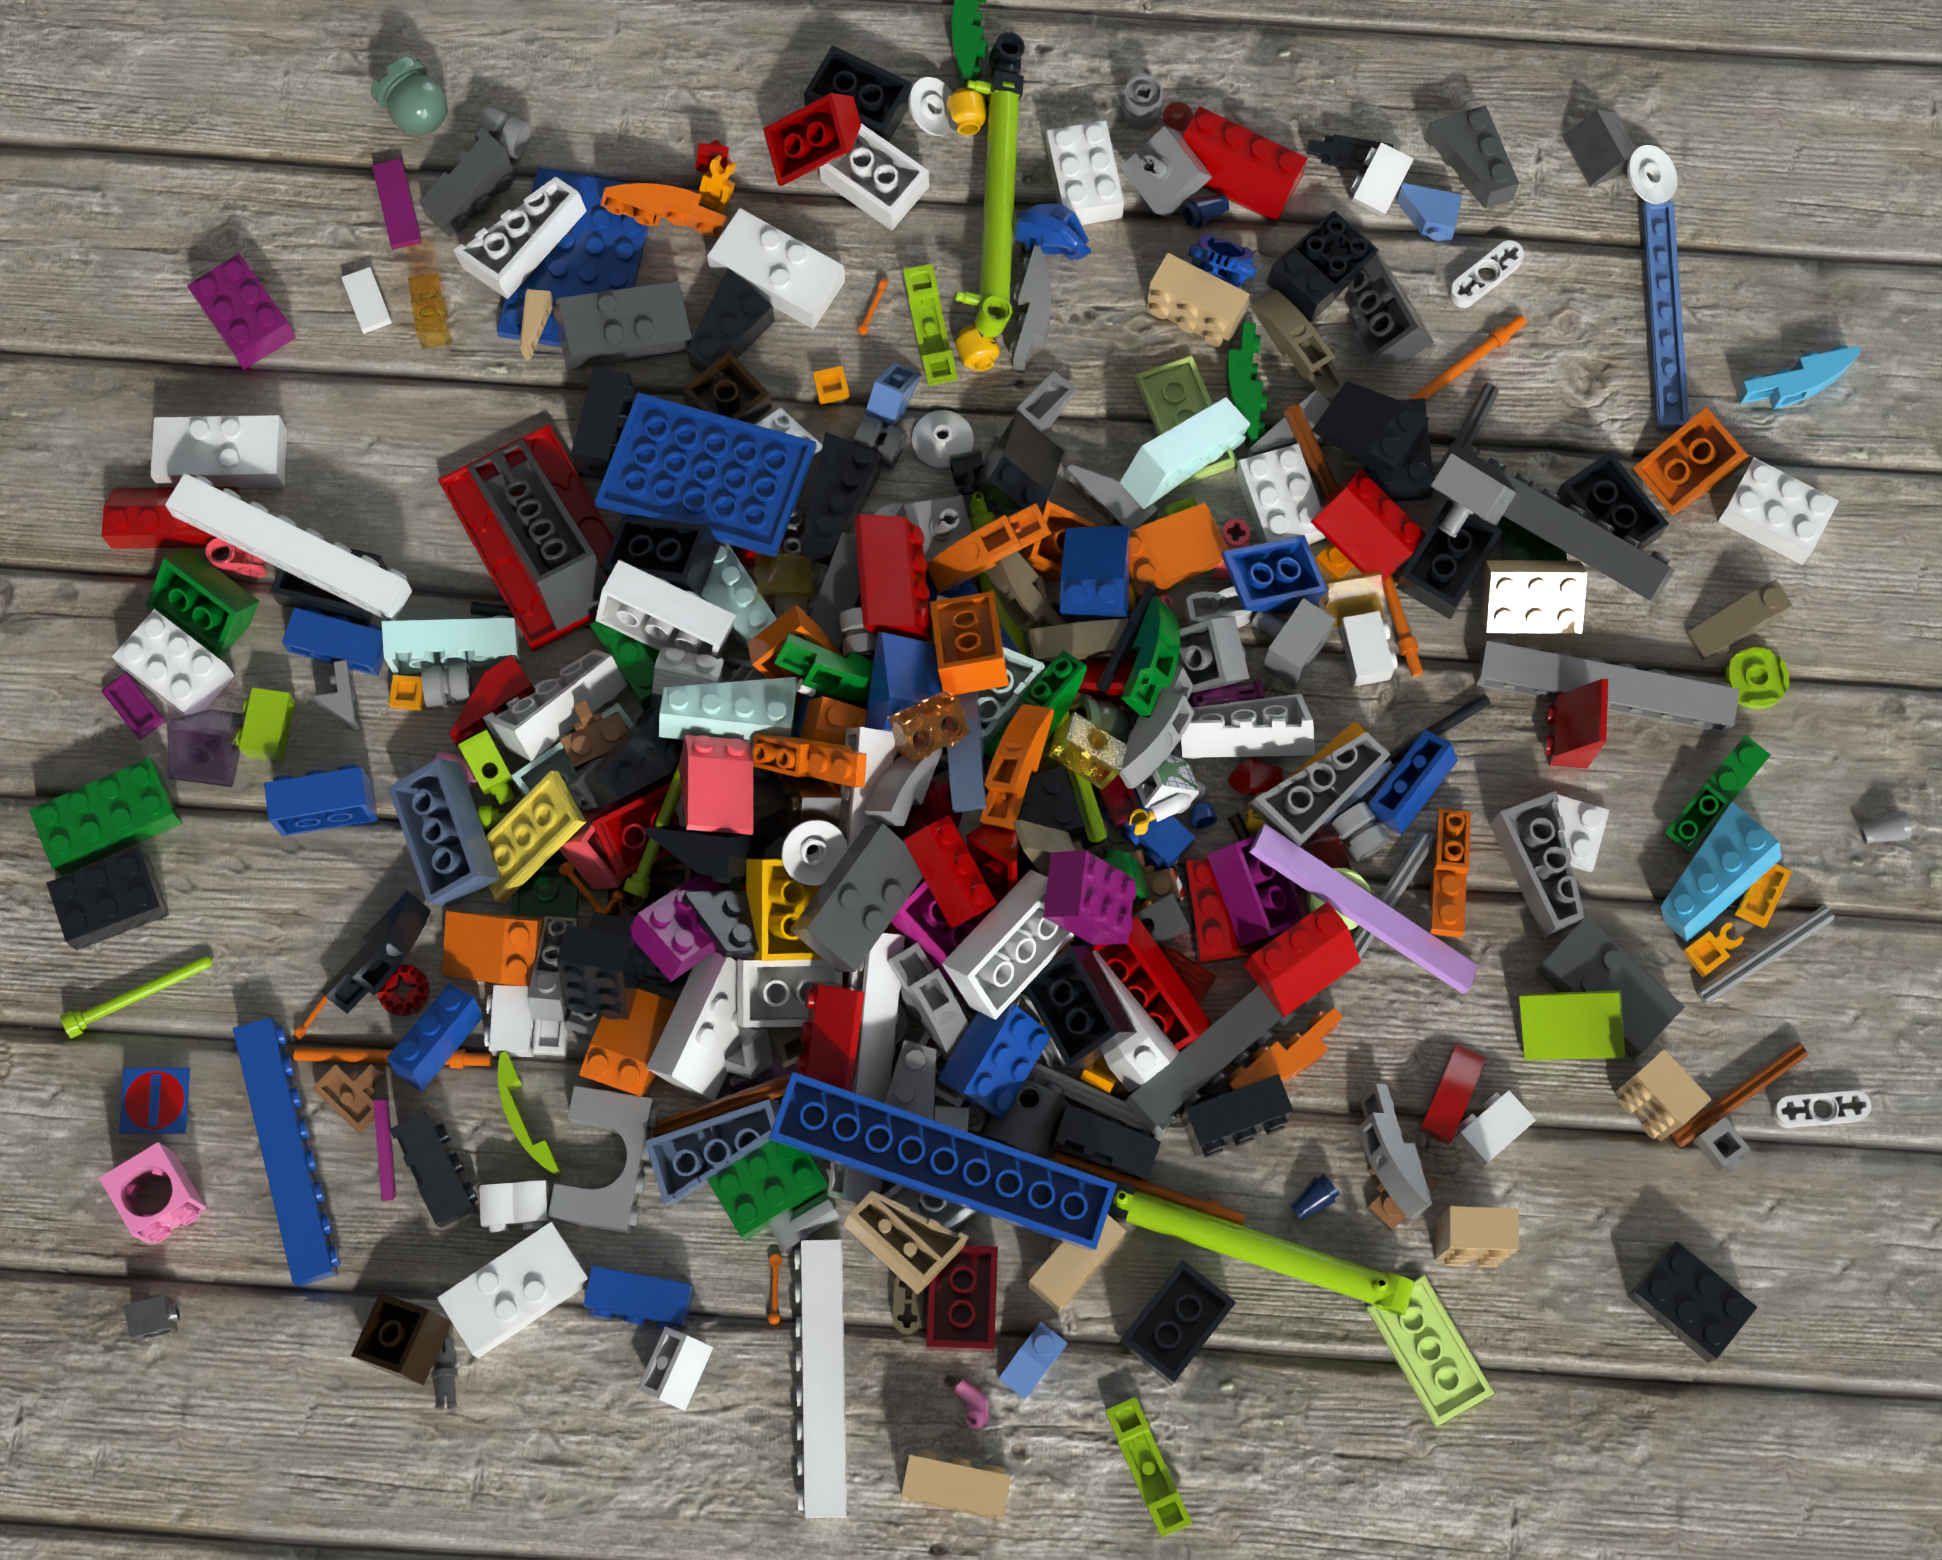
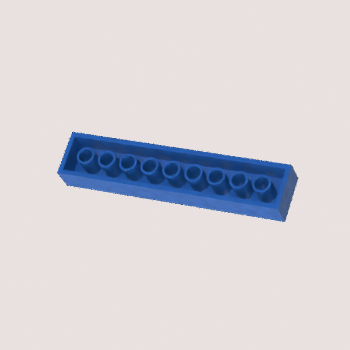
(942, 1161)

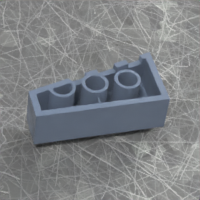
(698, 1152)

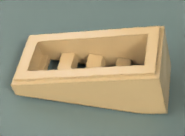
(536, 312)

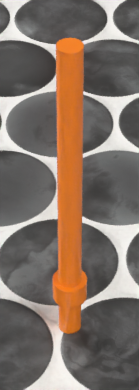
(1497, 338)
(1407, 643)
(458, 1060)
(1209, 1207)

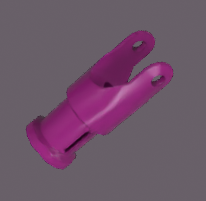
(1228, 694)

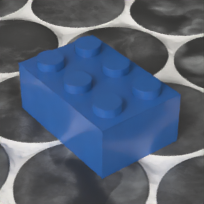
(320, 800)
(995, 1059)

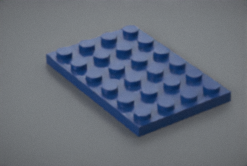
(593, 256)
(706, 472)

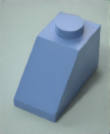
(1430, 210)
(892, 393)
(1033, 1360)

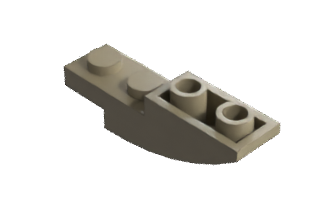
(1300, 341)
(1022, 601)

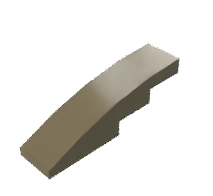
(1078, 639)

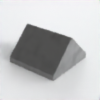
(1600, 146)

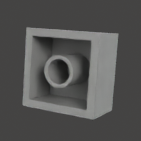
(1166, 171)
(1471, 494)
(941, 521)
(1295, 641)
(1212, 654)

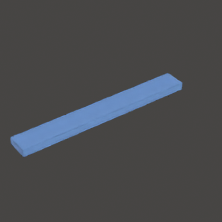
(1665, 316)

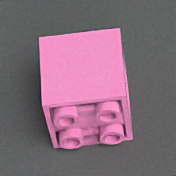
(128, 1179)

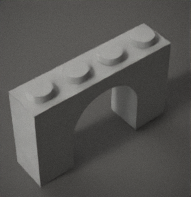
(614, 1205)

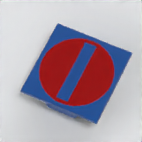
(154, 1101)

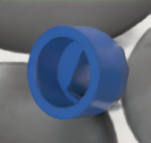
(1203, 815)

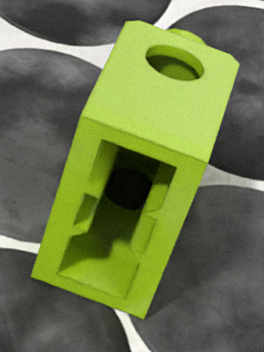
(482, 757)

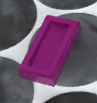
(133, 706)

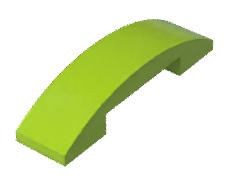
(929, 325)
(507, 1082)
(1148, 1467)

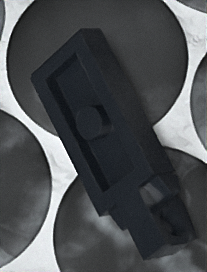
(1343, 151)

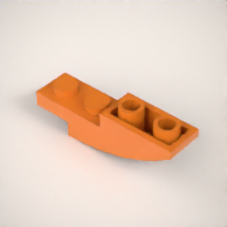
(652, 201)
(986, 546)
(810, 758)
(1012, 764)
(1450, 873)
(1301, 1053)

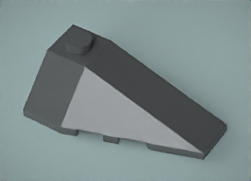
(1384, 318)

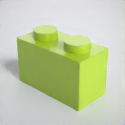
(266, 724)

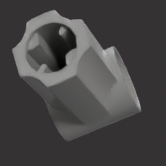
(798, 1225)

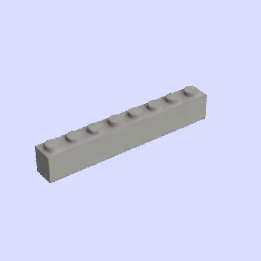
(1630, 690)

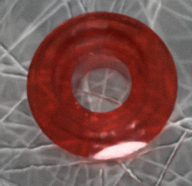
(1172, 122)

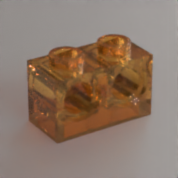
(927, 719)

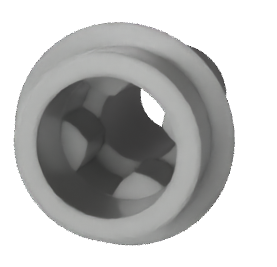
(1890, 827)

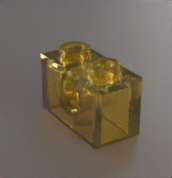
(430, 311)
(1088, 750)

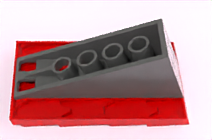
(534, 533)

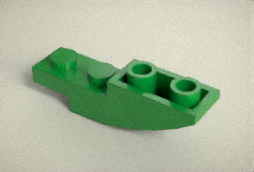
(968, 39)
(1242, 386)
(1156, 659)
(827, 670)
(1052, 690)
(1717, 794)

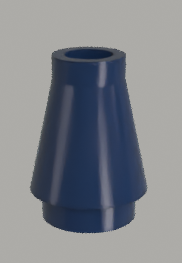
(1204, 209)
(1315, 1197)

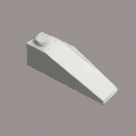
(1145, 1051)

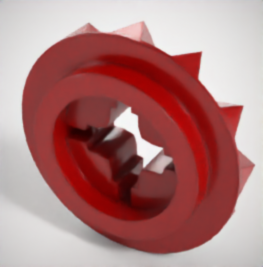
(414, 999)

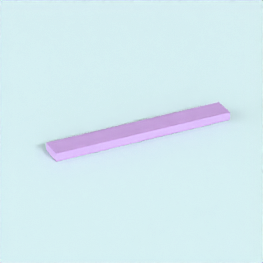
(1363, 908)

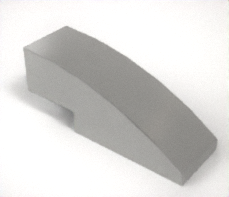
(1044, 404)
(900, 788)

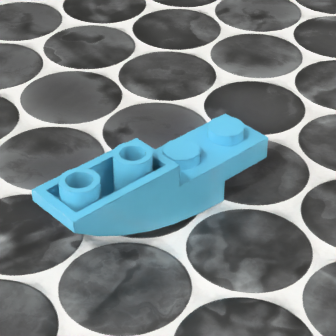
(1807, 378)

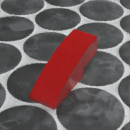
(1452, 1094)

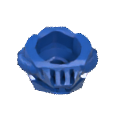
(1053, 229)
(1223, 259)

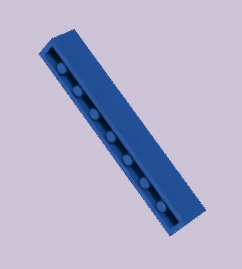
(286, 1152)

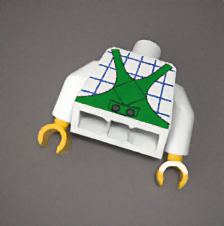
(1166, 793)

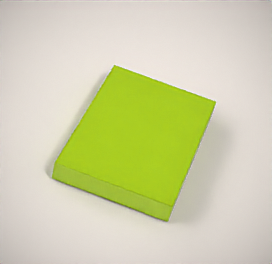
(1572, 1025)

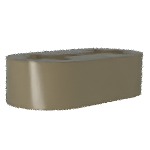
(899, 1308)

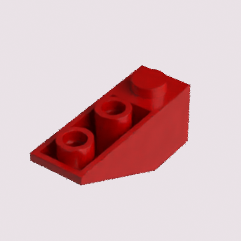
(491, 694)

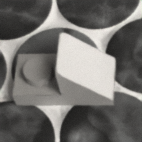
(343, 702)

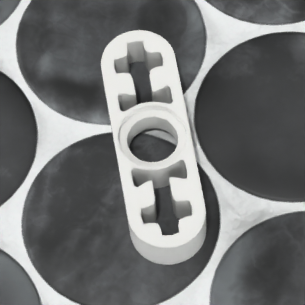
(1489, 261)
(1843, 1097)

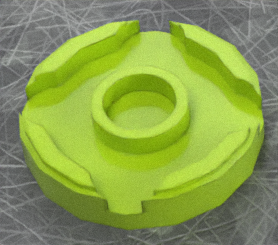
(1758, 676)

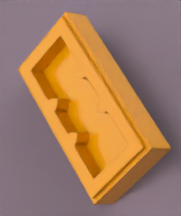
(1762, 896)

